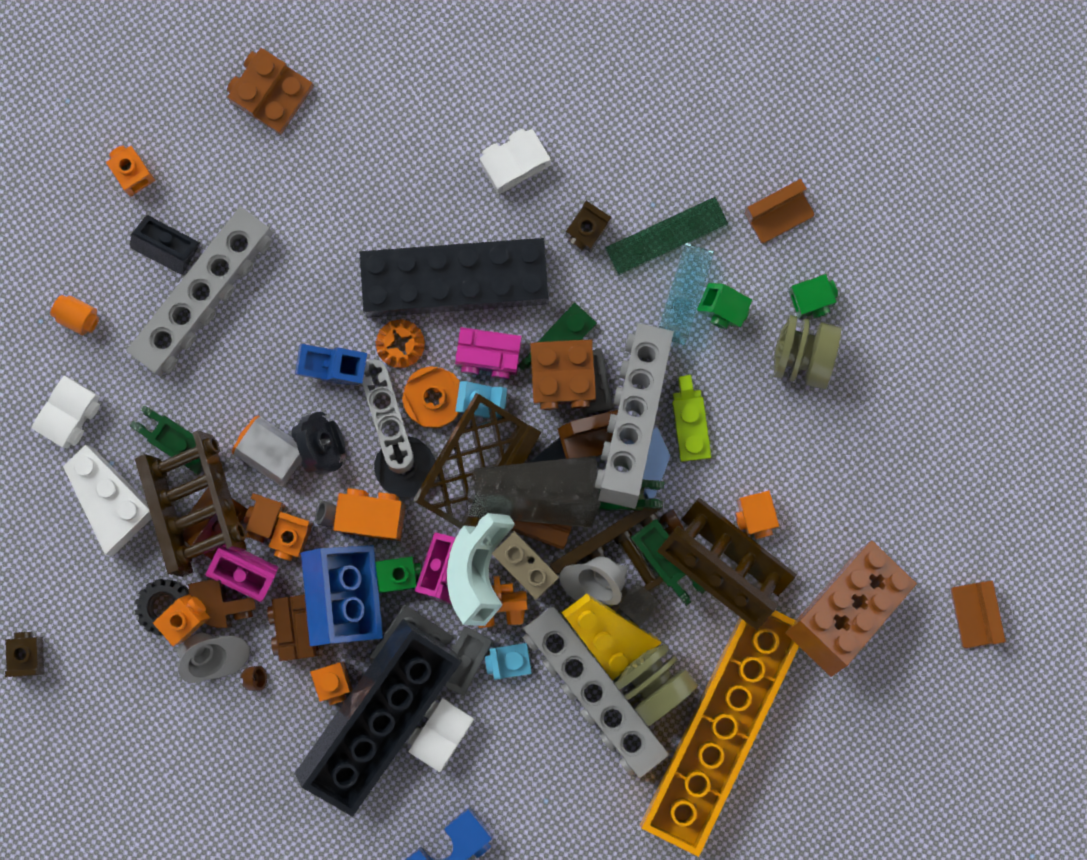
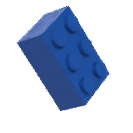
(341, 595)

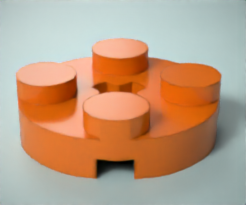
(417, 391)

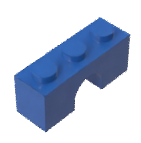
(467, 835)

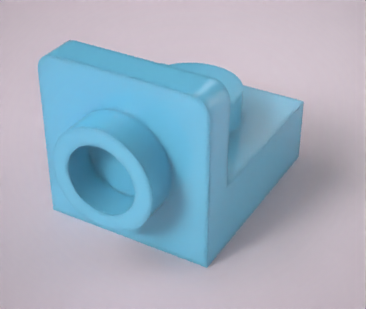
(494, 394)
(508, 661)

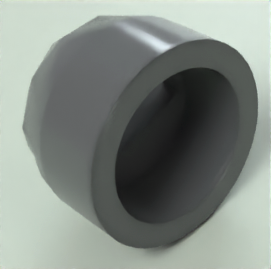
(325, 514)

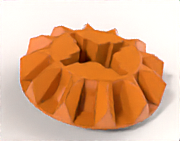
(395, 357)

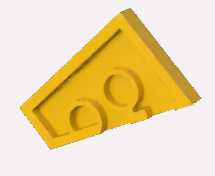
(608, 635)

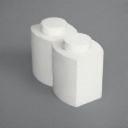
(514, 160)
(66, 413)
(440, 734)

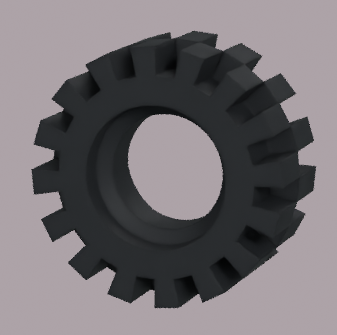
(148, 597)

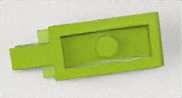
(690, 422)

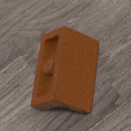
(779, 212)
(977, 614)

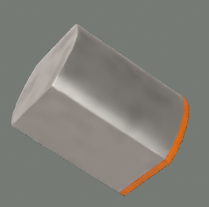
(268, 450)

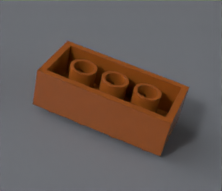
(851, 608)

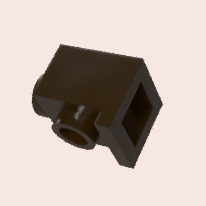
(587, 240)
(33, 662)

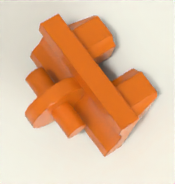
(513, 603)

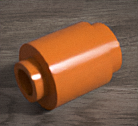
(74, 314)

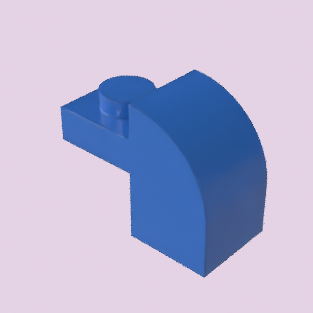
(331, 365)

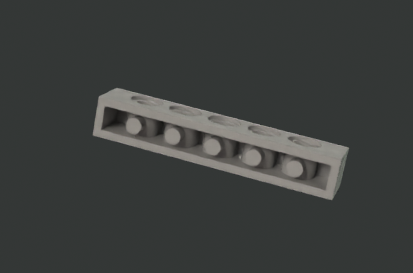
(202, 274)
(625, 487)
(650, 750)

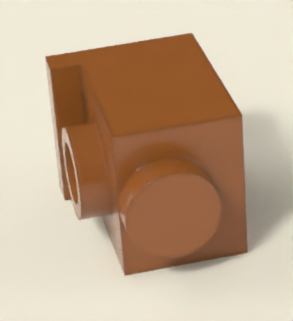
(262, 517)

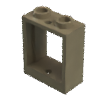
(514, 557)

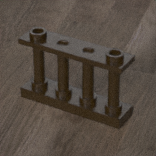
(162, 501)
(621, 534)
(716, 576)

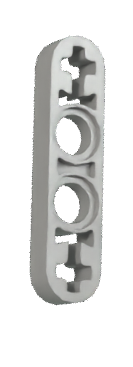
(388, 415)

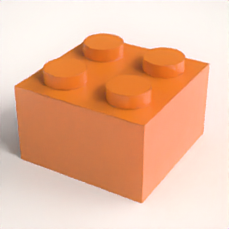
(369, 516)

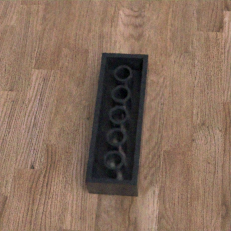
(454, 277)
(377, 718)

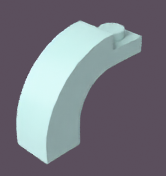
(469, 569)

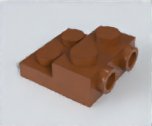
(269, 90)
(563, 374)

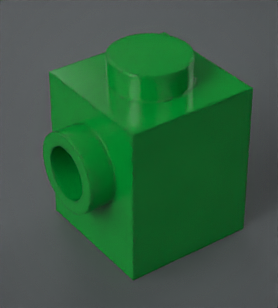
(813, 297)
(724, 306)
(398, 574)

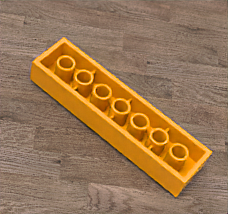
(720, 733)

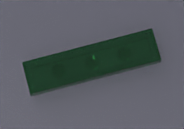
(666, 236)

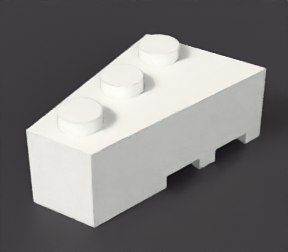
(107, 499)

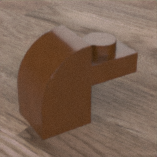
(214, 597)

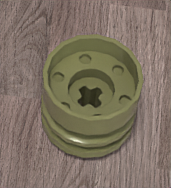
(807, 352)
(656, 684)

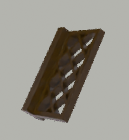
(515, 452)

